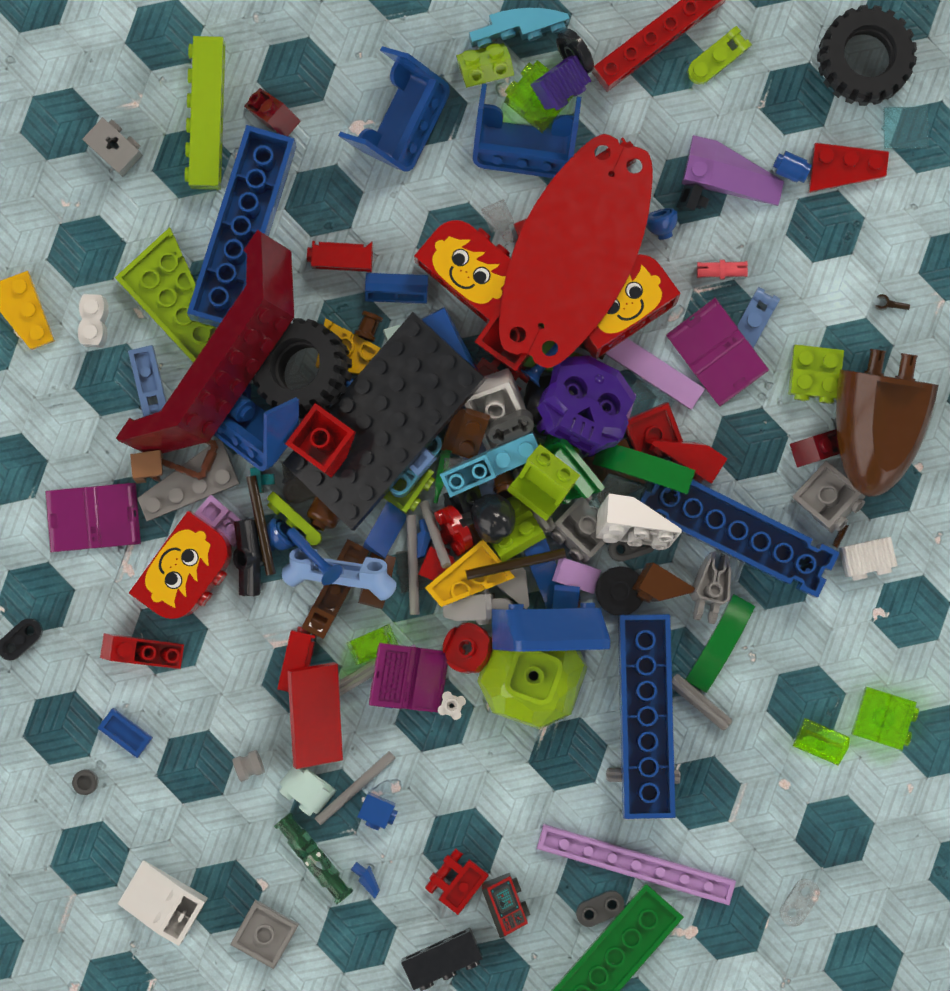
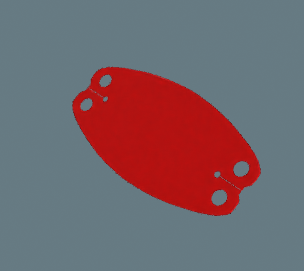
(576, 250)

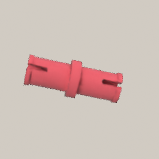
(722, 269)

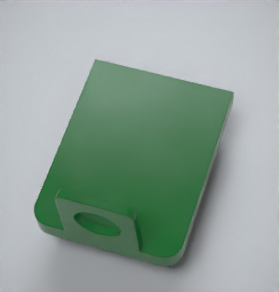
(587, 482)

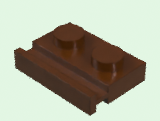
(466, 432)

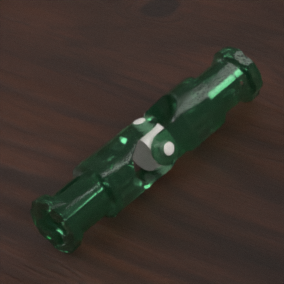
(310, 854)

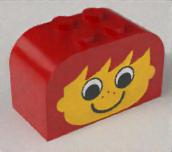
(466, 265)
(642, 300)
(184, 569)

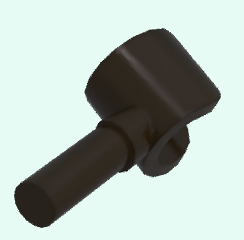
(891, 304)

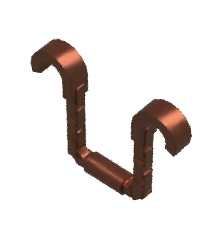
(206, 465)

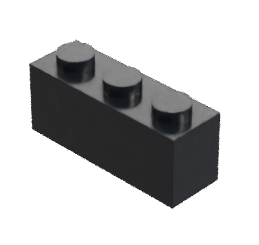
(442, 959)

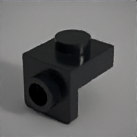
(463, 500)

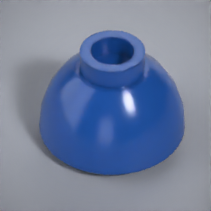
(662, 222)
(277, 535)

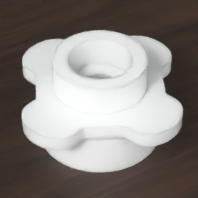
(458, 702)

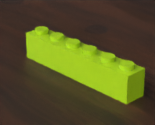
(206, 112)

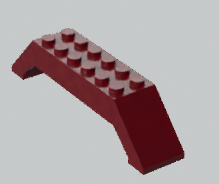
(227, 359)

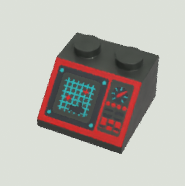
(505, 904)

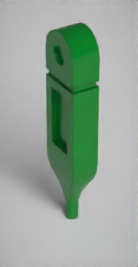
(438, 482)

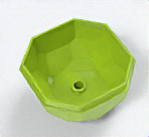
(537, 701)

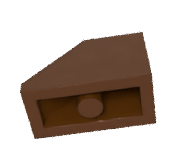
(658, 584)

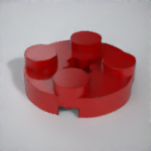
(453, 531)
(480, 652)

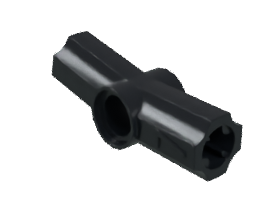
(248, 557)

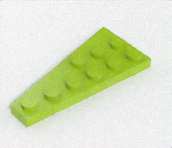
(164, 289)

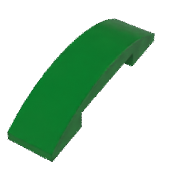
(646, 467)
(720, 643)

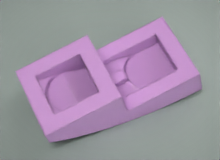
(219, 517)
(576, 574)

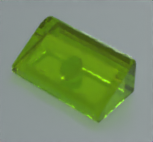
(821, 741)

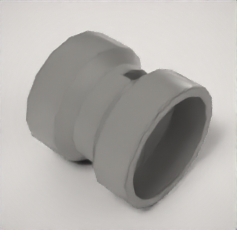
(248, 765)

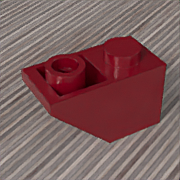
(272, 112)
(815, 448)

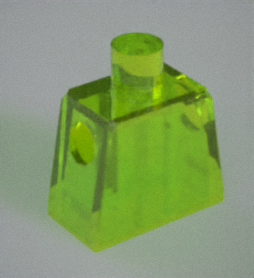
(365, 647)

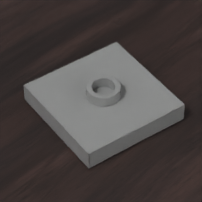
(264, 934)

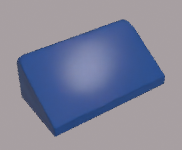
(385, 530)

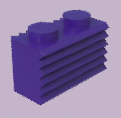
(561, 82)

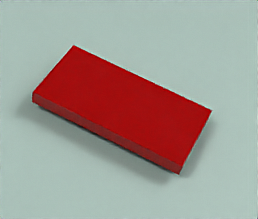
(315, 715)

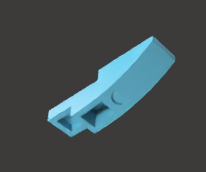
(528, 21)
(488, 464)

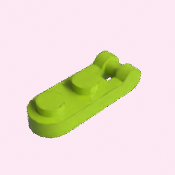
(717, 57)
(294, 519)

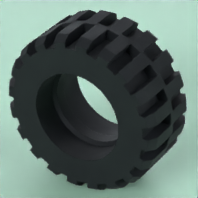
(884, 28)
(330, 377)

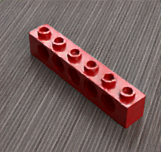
(652, 40)

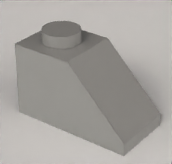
(517, 587)

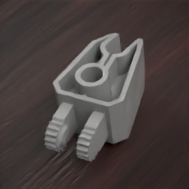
(711, 586)
(475, 607)

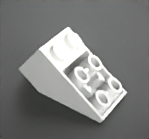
(633, 522)
(162, 902)

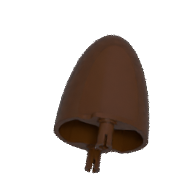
(881, 422)

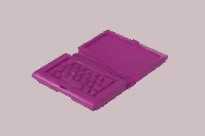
(717, 352)
(93, 517)
(408, 678)

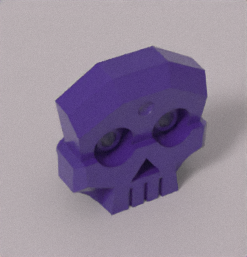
(581, 416)

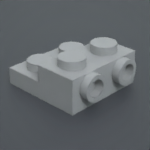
(829, 497)
(578, 530)

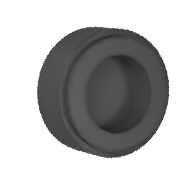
(85, 782)

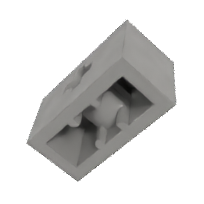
(100, 138)

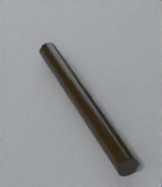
(260, 525)
(515, 563)

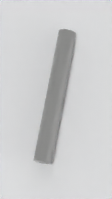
(435, 534)

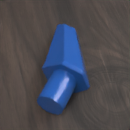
(423, 540)
(366, 879)

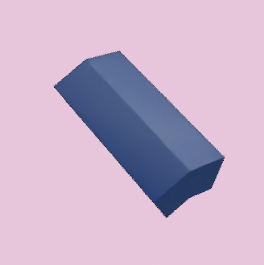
(396, 288)

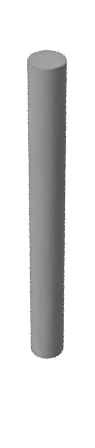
(412, 565)
(355, 788)

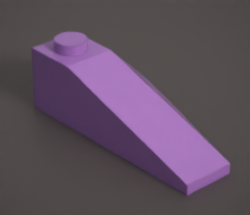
(727, 172)

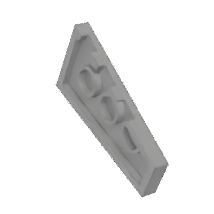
(182, 490)

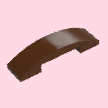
(333, 595)

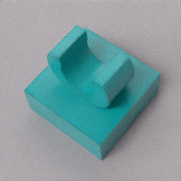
(266, 479)

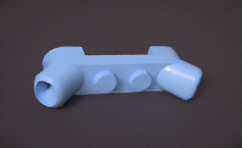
(369, 575)

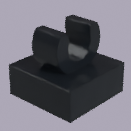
(692, 198)

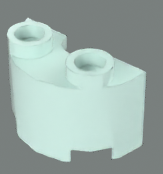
(306, 789)

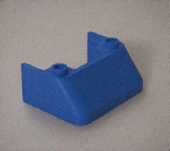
(409, 116)
(523, 147)
(264, 435)
(549, 629)

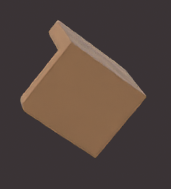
(146, 465)

